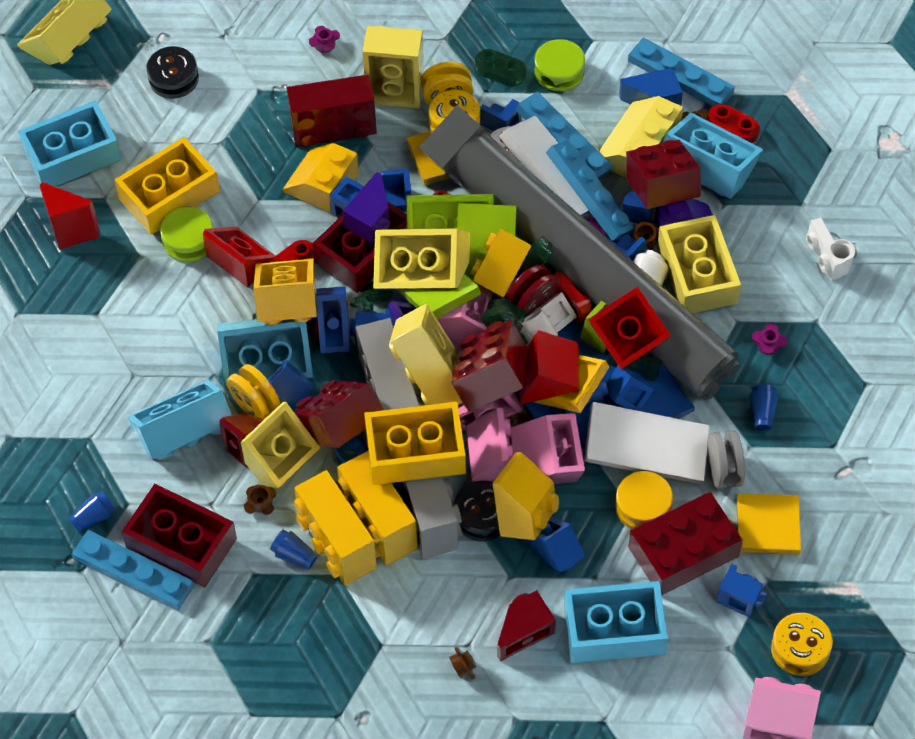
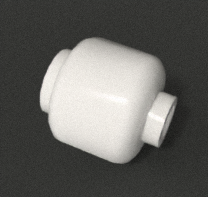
(653, 265)

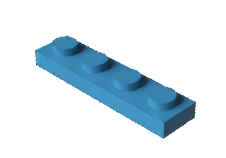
(691, 78)
(563, 131)
(590, 190)
(133, 570)

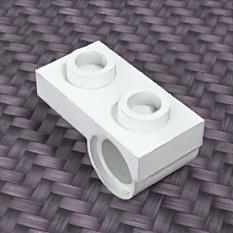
(829, 250)
(548, 317)

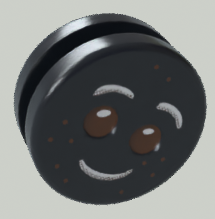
(172, 72)
(478, 511)

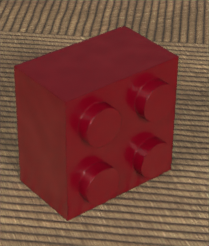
(663, 174)

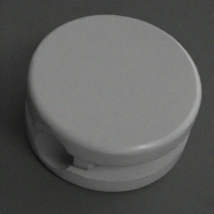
(726, 459)

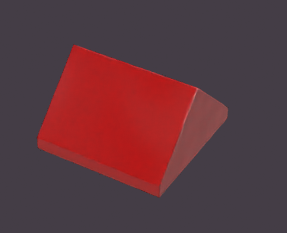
(70, 216)
(235, 252)
(629, 328)
(550, 368)

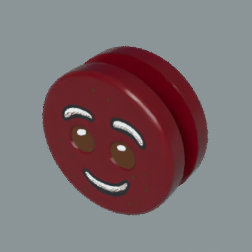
(533, 288)

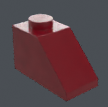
(234, 430)
(525, 624)

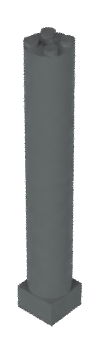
(580, 251)

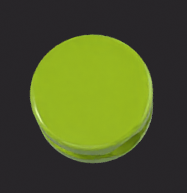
(559, 65)
(183, 232)

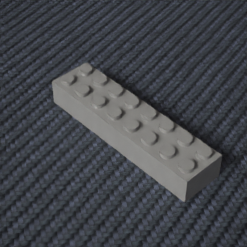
(425, 498)

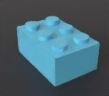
(70, 145)
(615, 622)

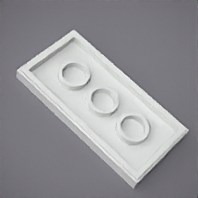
(529, 144)
(646, 443)

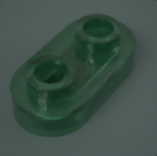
(500, 67)
(537, 255)

